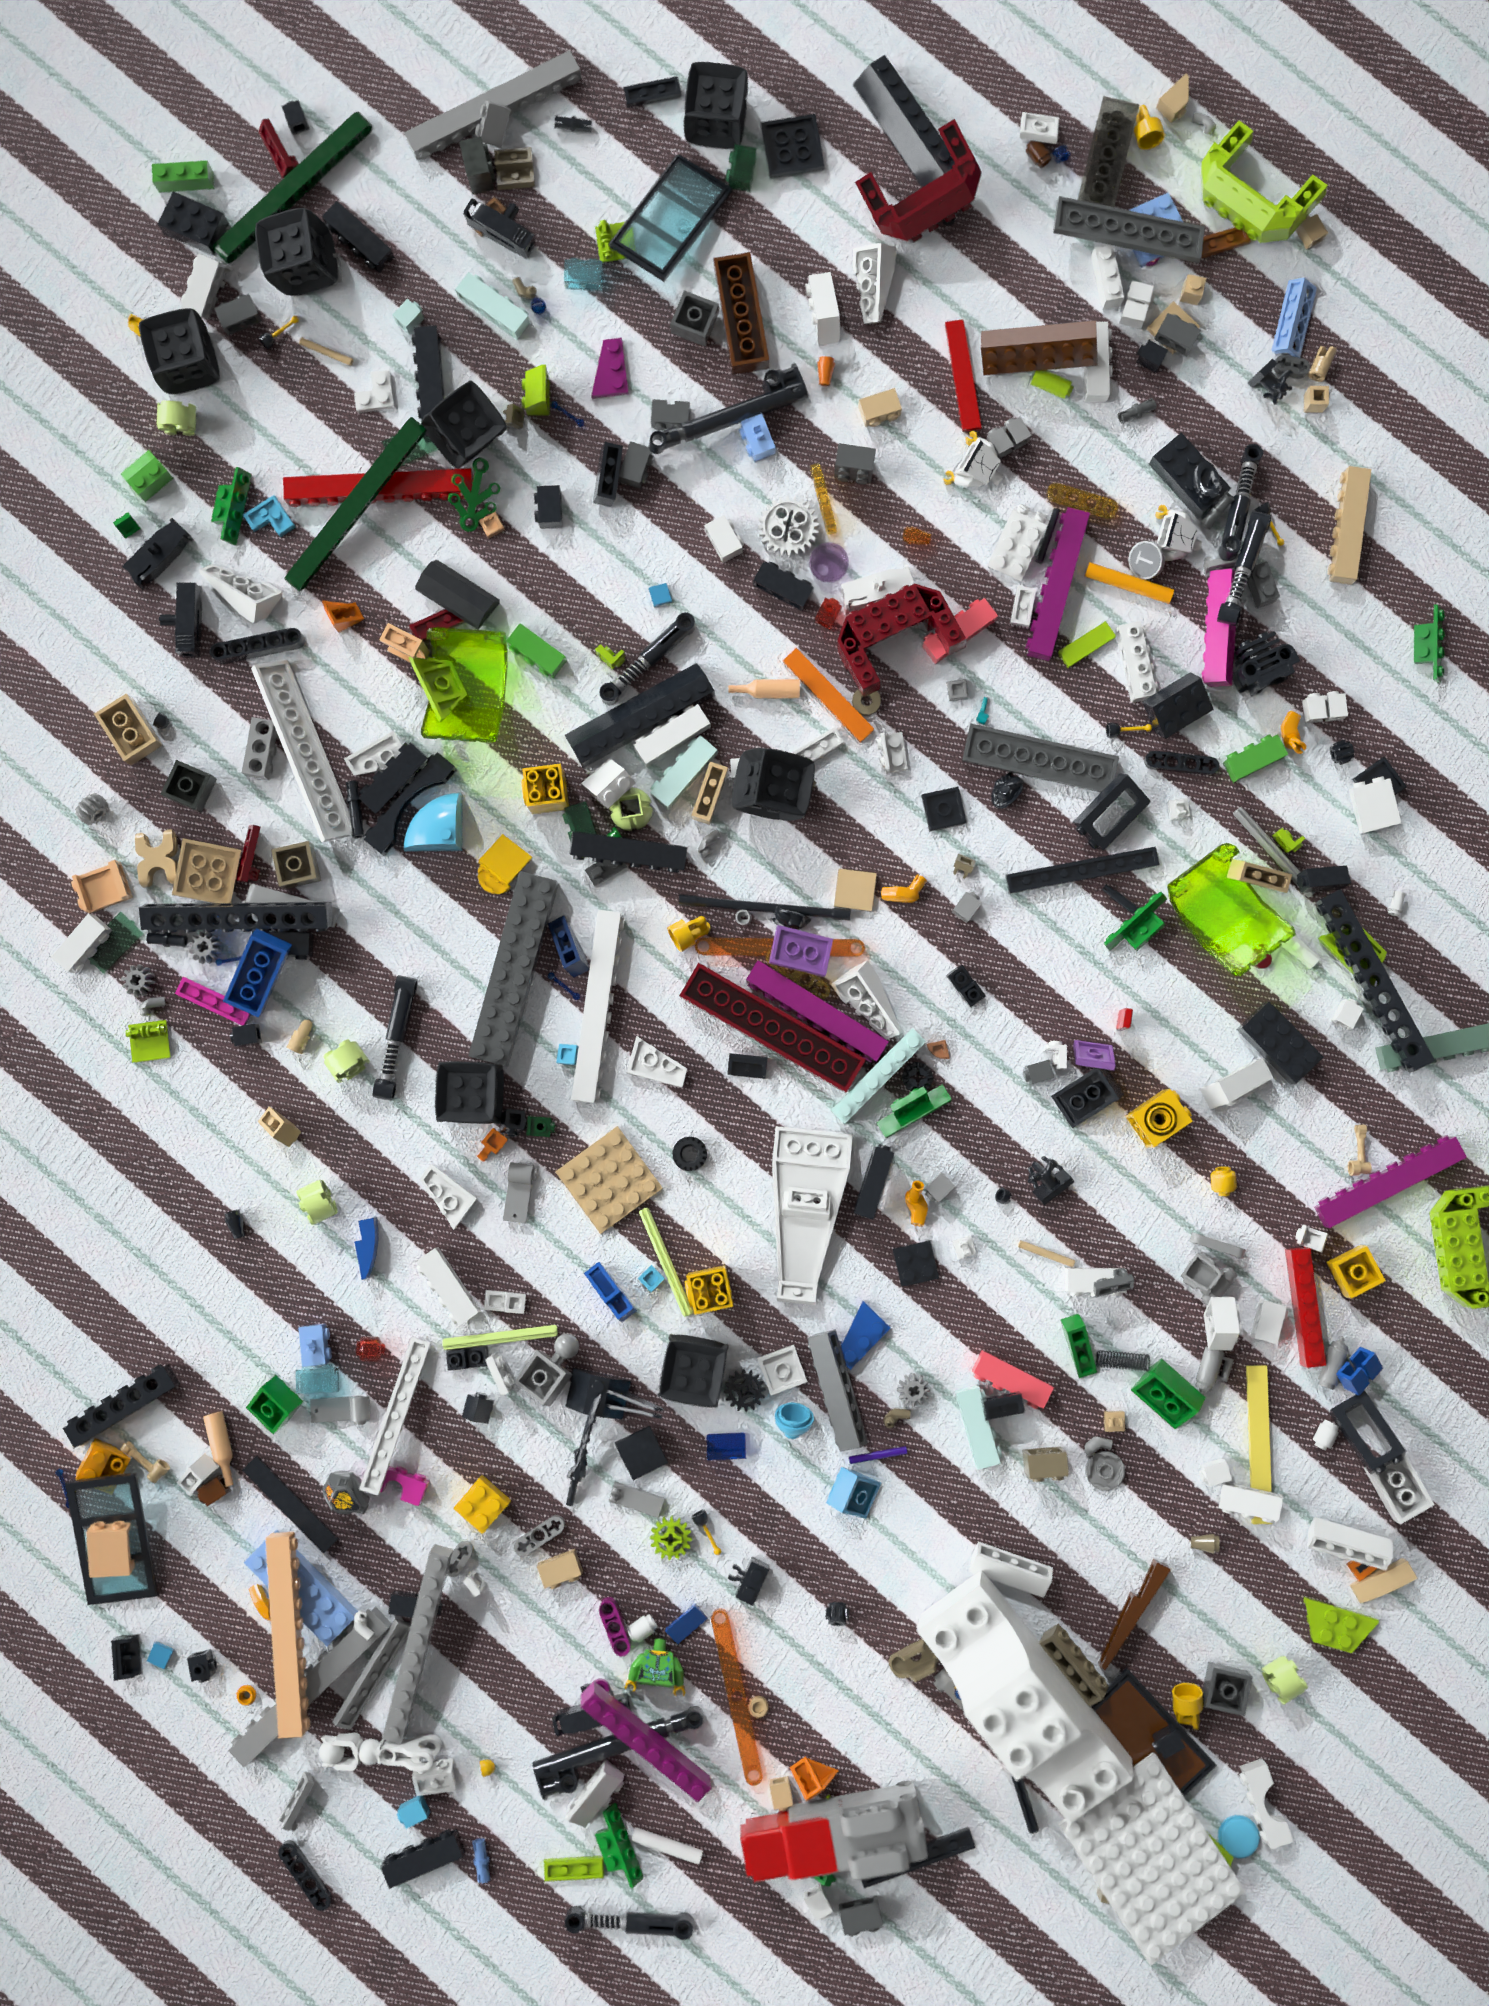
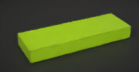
(1086, 644)
(573, 1868)

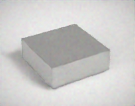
(957, 690)

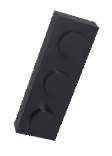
(652, 91)

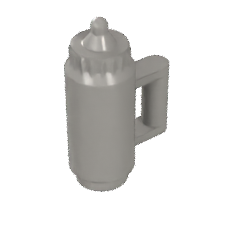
(1335, 1359)
(1210, 1368)

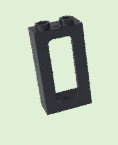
(1085, 820)
(873, 1181)
(1372, 1463)

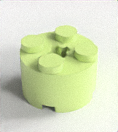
(175, 417)
(346, 1060)
(317, 1202)
(1283, 1679)

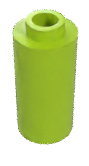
(1052, 383)

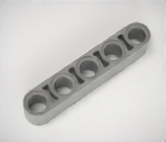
(260, 894)

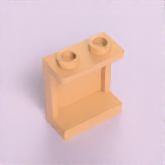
(403, 644)
(102, 887)
(109, 1549)

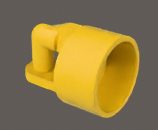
(1148, 130)
(685, 934)
(1187, 1704)

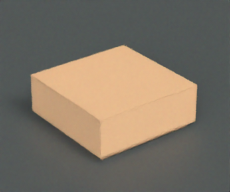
(491, 525)

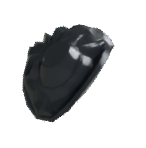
(1207, 480)
(1006, 790)
(790, 919)

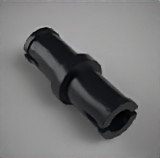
(573, 124)
(167, 939)

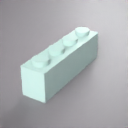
(492, 305)
(684, 772)
(978, 1430)

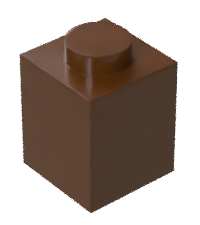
(213, 1491)

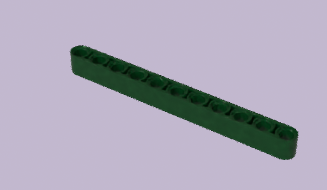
(294, 185)
(355, 504)

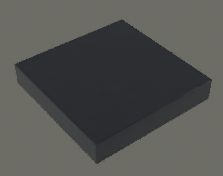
(1379, 769)
(943, 809)

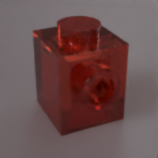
(828, 613)

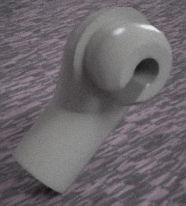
(1206, 121)
(706, 841)
(150, 1003)

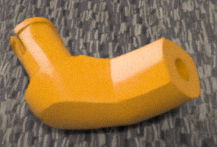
(1290, 734)
(904, 894)
(916, 1204)
(260, 1601)

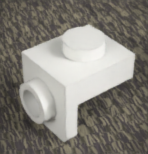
(1311, 1238)

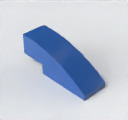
(367, 1247)
(610, 1292)

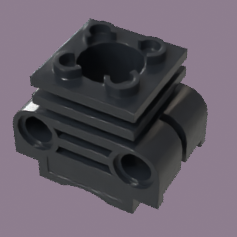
(1263, 664)

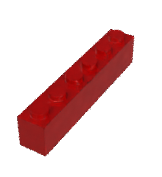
(1305, 1307)

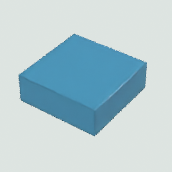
(660, 594)
(160, 1655)

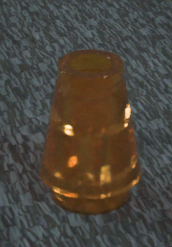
(913, 535)

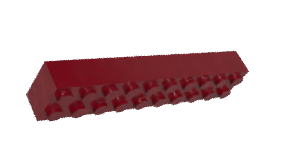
(772, 1028)

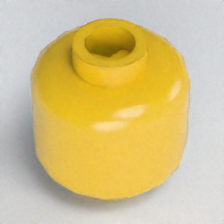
(1223, 1181)

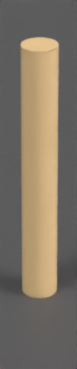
(326, 351)
(1046, 1253)

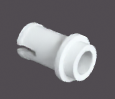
(1396, 903)

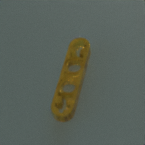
(1083, 496)
(823, 499)
(796, 975)

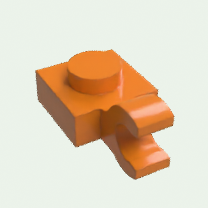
(493, 1143)

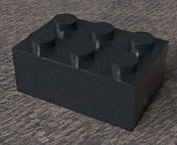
(192, 223)
(1178, 705)

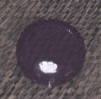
(829, 562)

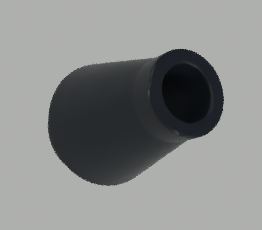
(234, 1221)

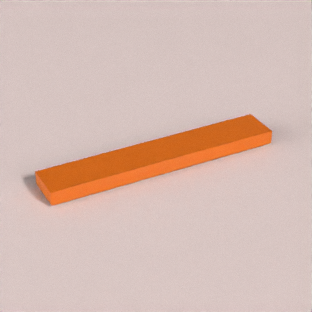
(828, 695)

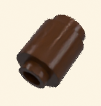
(1038, 153)

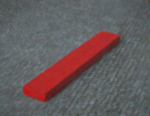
(962, 375)

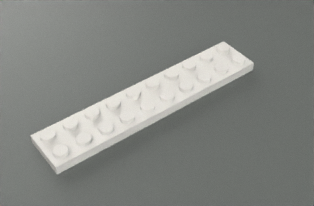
(303, 750)

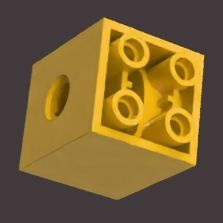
(545, 788)
(1170, 1113)
(709, 1290)

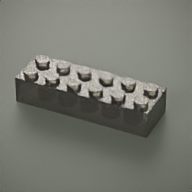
(1108, 151)

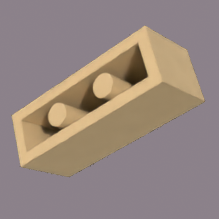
(709, 793)
(1259, 875)

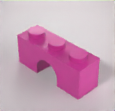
(413, 1485)

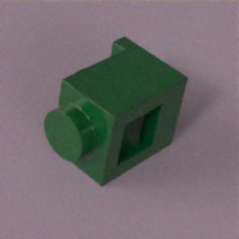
(532, 1123)

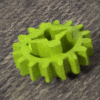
(678, 1537)

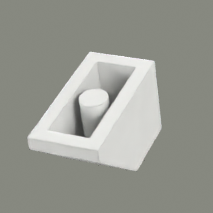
(197, 1474)

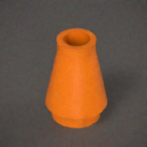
(825, 370)

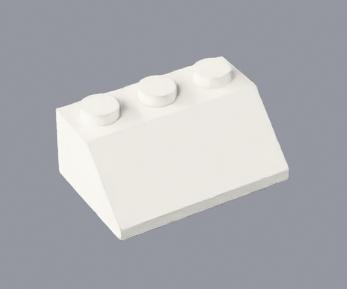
(595, 1795)

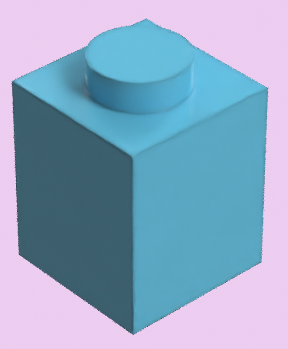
(413, 1811)

